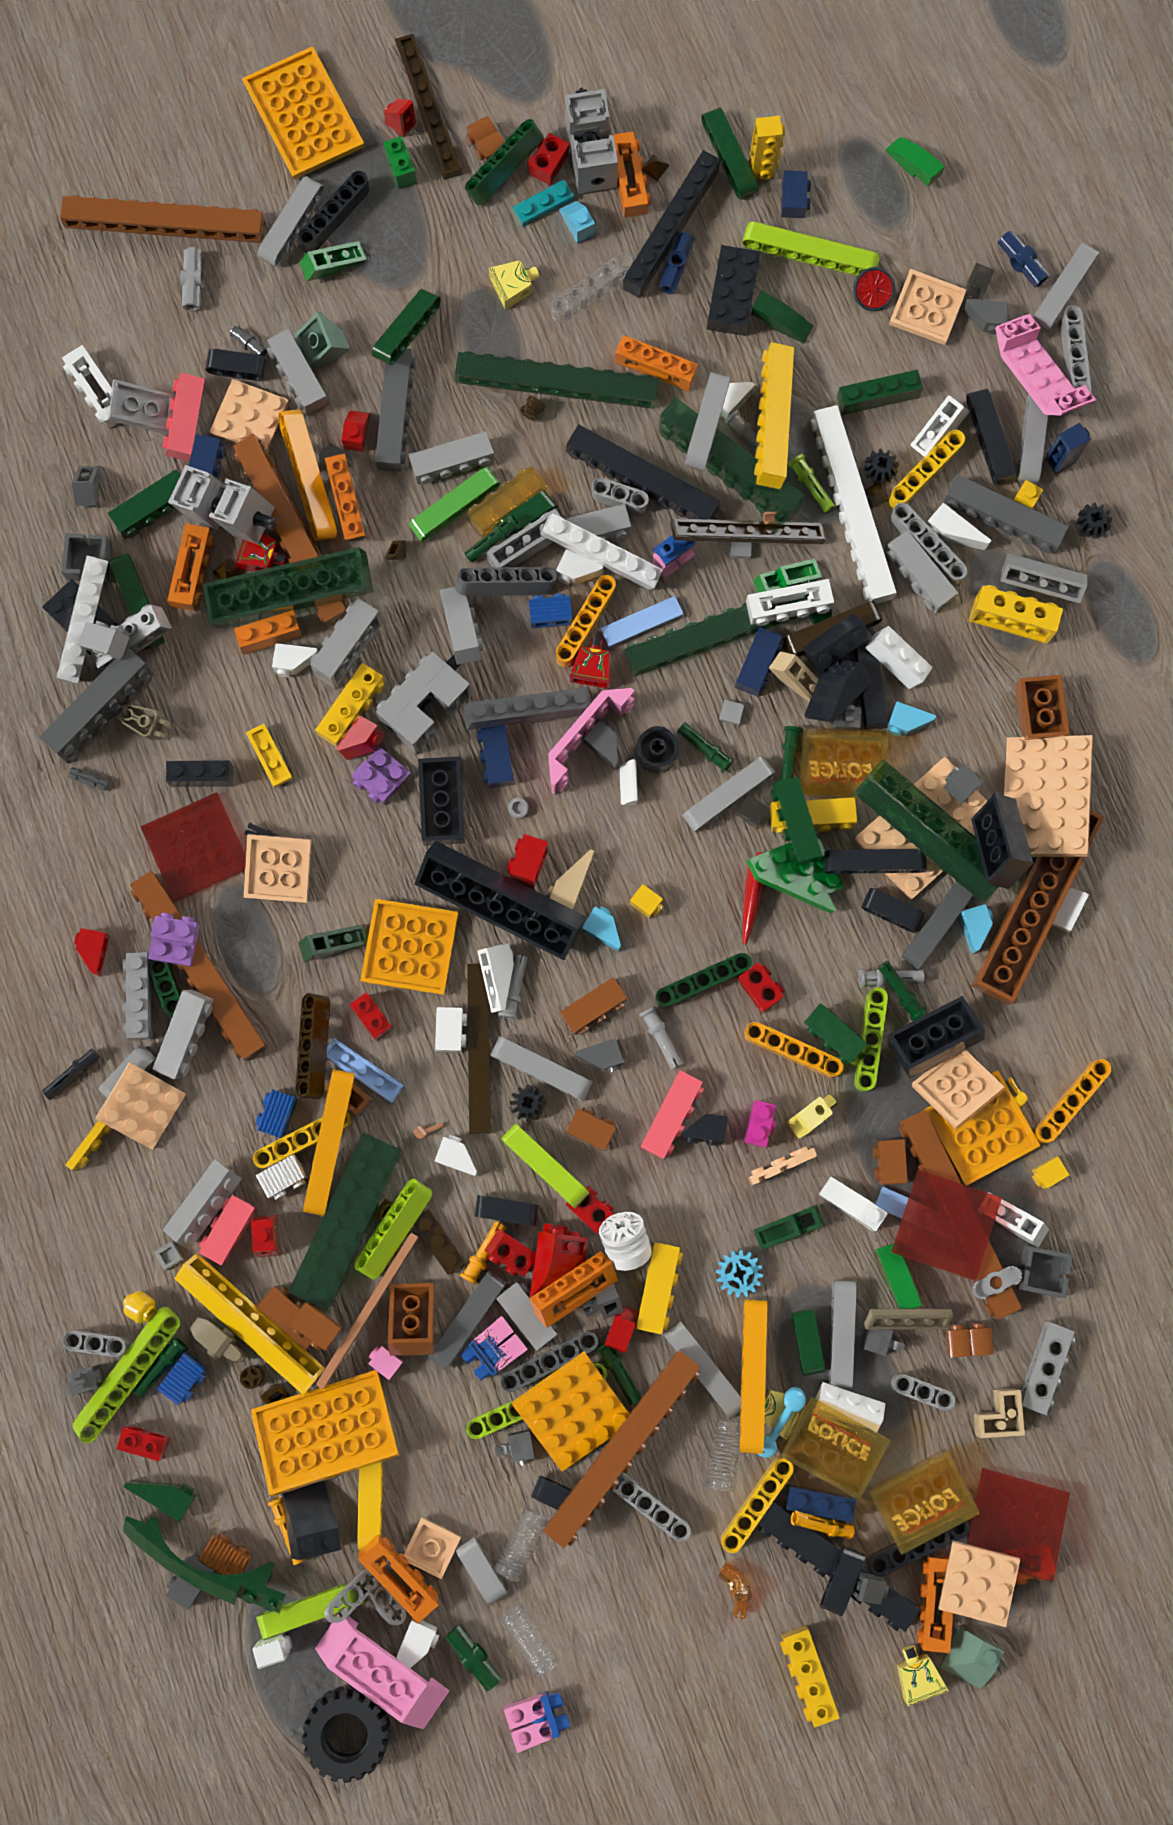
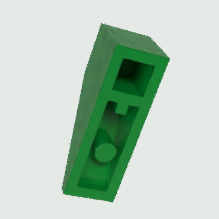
(331, 260)

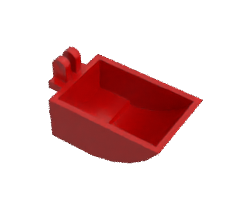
(556, 1255)

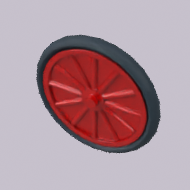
(874, 289)

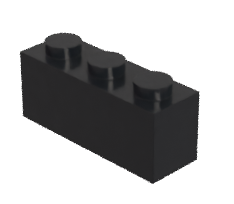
(837, 642)
(199, 773)

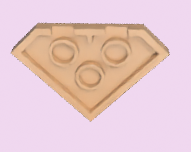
(781, 1164)

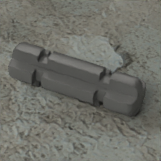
(88, 779)

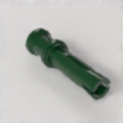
(499, 532)
(790, 747)
(712, 752)
(907, 998)
(166, 1359)
(613, 1362)

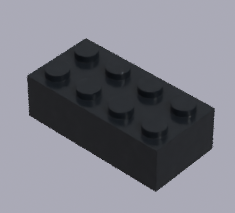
(733, 290)
(441, 800)
(1001, 841)
(936, 1037)

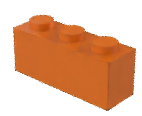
(268, 632)

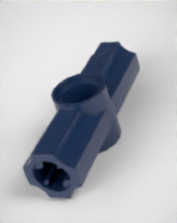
(680, 254)
(1023, 259)

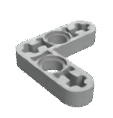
(370, 1591)

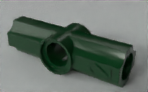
(473, 1657)

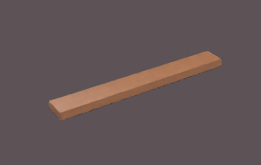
(367, 1311)

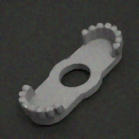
(1009, 1276)

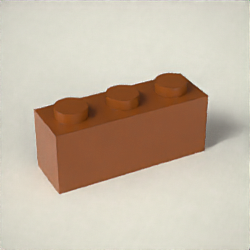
(594, 1006)
(282, 1310)

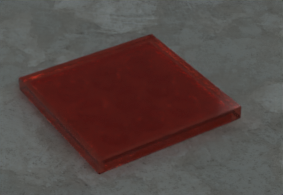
(195, 847)
(946, 1225)
(1020, 1521)

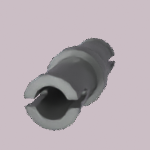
(248, 341)

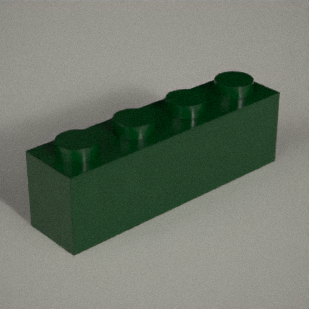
(879, 392)
(145, 506)
(796, 821)

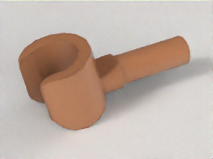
(768, 518)
(420, 1133)

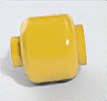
(139, 1307)

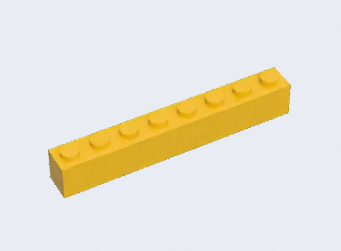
(774, 415)
(249, 1323)

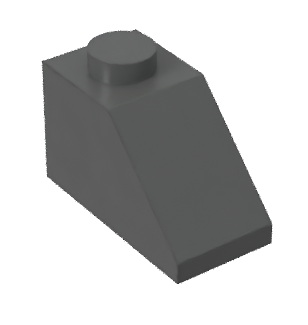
(986, 314)
(86, 486)
(603, 743)
(602, 1055)
(870, 1588)

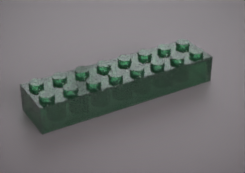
(730, 464)
(288, 587)
(926, 827)
(346, 1222)

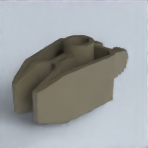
(148, 723)
(218, 1340)

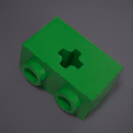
(400, 162)

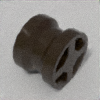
(532, 408)
(247, 1377)

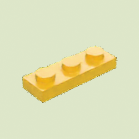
(269, 755)
(89, 1144)

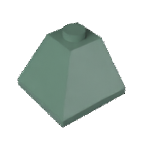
(321, 341)
(972, 1658)

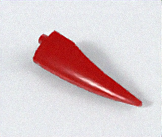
(752, 899)

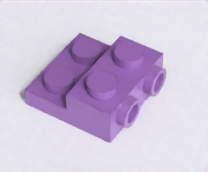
(380, 776)
(173, 939)

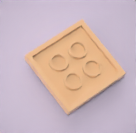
(927, 307)
(247, 412)
(277, 868)
(958, 1088)
(140, 1106)
(979, 1583)

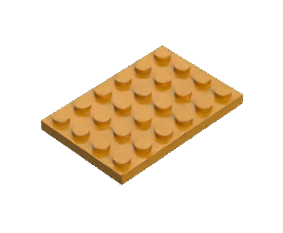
(303, 112)
(324, 1433)

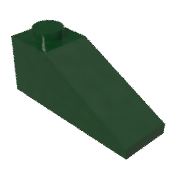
(333, 942)
(168, 1497)

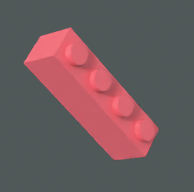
(184, 416)
(671, 1115)

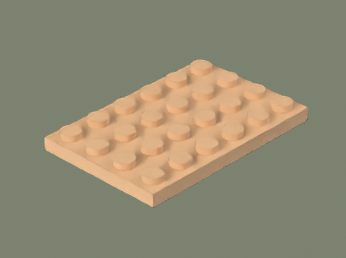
(1052, 792)
(883, 836)

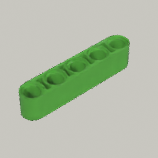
(454, 504)

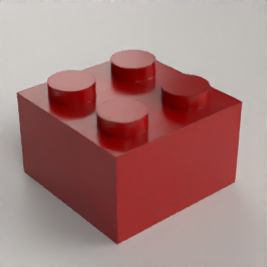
(528, 860)

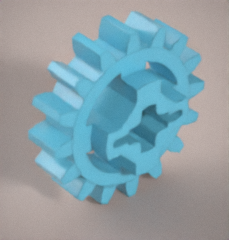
(753, 1269)

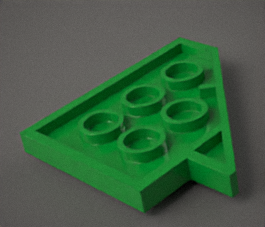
(801, 882)

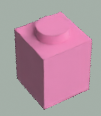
(384, 1363)

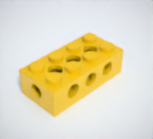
(1000, 612)

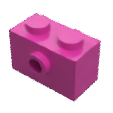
(760, 1124)

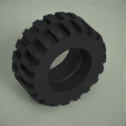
(328, 1759)

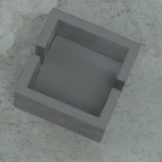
(78, 547)
(1043, 1271)

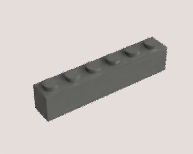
(394, 413)
(1005, 514)
(526, 708)

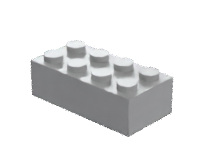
(346, 643)

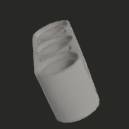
(613, 488)
(140, 1057)
(85, 1343)
(931, 1398)
(482, 1571)

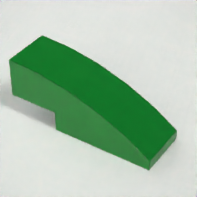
(915, 160)
(788, 576)
(898, 1278)

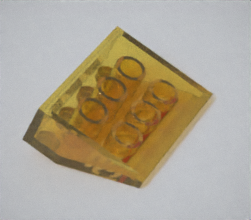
(839, 759)
(834, 1448)
(923, 1501)

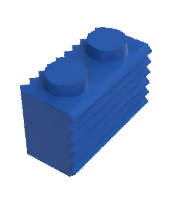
(550, 611)
(276, 1114)
(182, 1379)

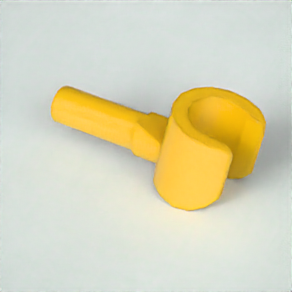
(1020, 1097)

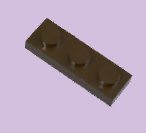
(438, 1242)

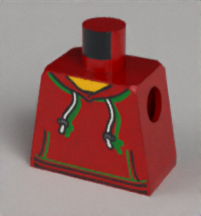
(259, 556)
(591, 666)
(265, 1236)

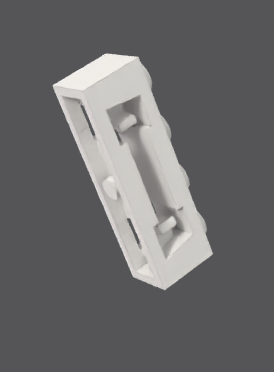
(77, 361)
(819, 600)

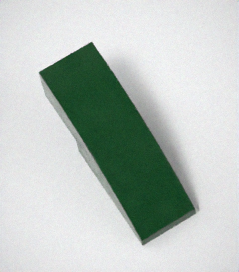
(781, 317)
(789, 1227)

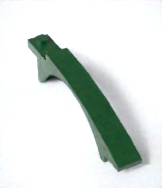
(248, 1586)

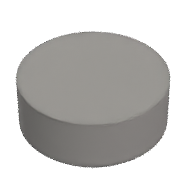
(518, 808)

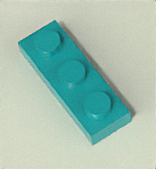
(543, 202)

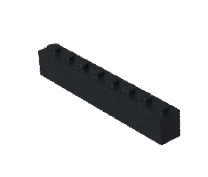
(671, 224)
(641, 475)
(823, 1555)

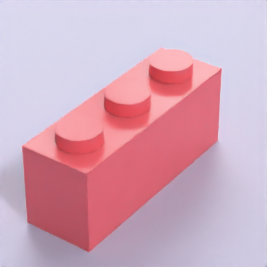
(227, 1229)

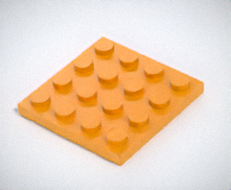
(409, 947)
(988, 1138)
(572, 1411)

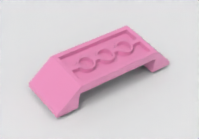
(1037, 370)
(617, 700)
(379, 1674)

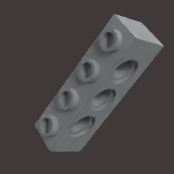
(1042, 1355)

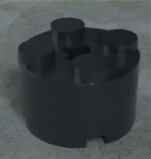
(667, 744)

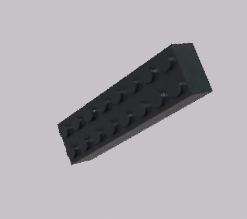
(499, 900)

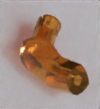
(739, 1588)

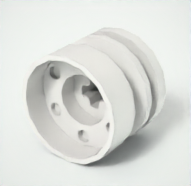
(625, 1240)

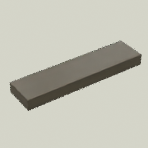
(908, 1319)

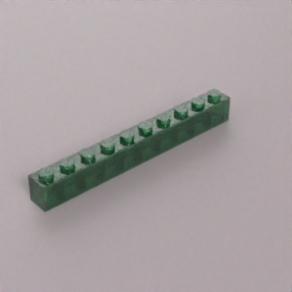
(556, 380)
(695, 638)

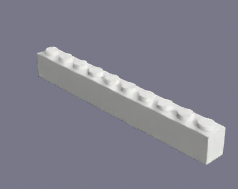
(853, 505)

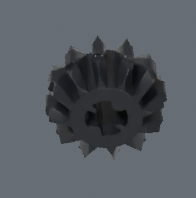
(881, 459)
(1097, 513)
(520, 1101)

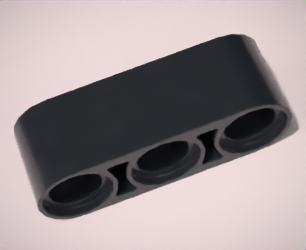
(235, 364)
(892, 910)
(506, 1210)
(550, 1492)
(842, 1580)

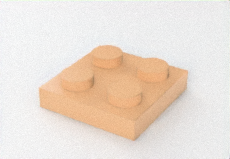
(431, 1547)

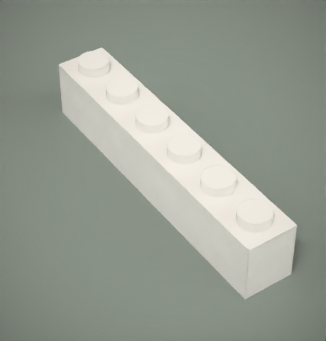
(601, 551)
(83, 612)

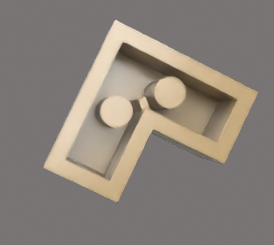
(1006, 1419)

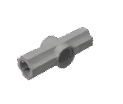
(192, 279)

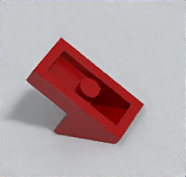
(622, 1329)

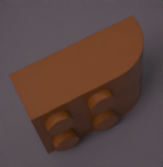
(1042, 707)
(411, 1319)

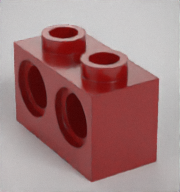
(552, 159)
(755, 990)
(371, 1016)
(586, 1213)
(512, 1251)
(143, 1443)

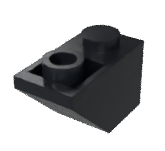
(708, 1128)

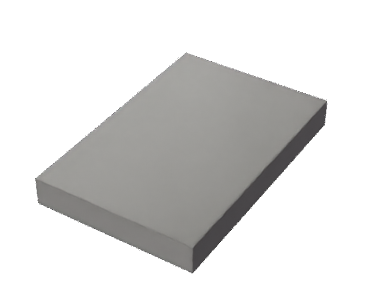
(140, 406)

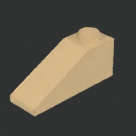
(794, 674)
(570, 883)

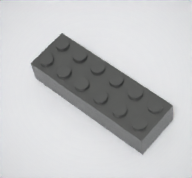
(97, 706)

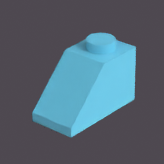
(578, 221)
(908, 720)
(976, 925)
(602, 928)

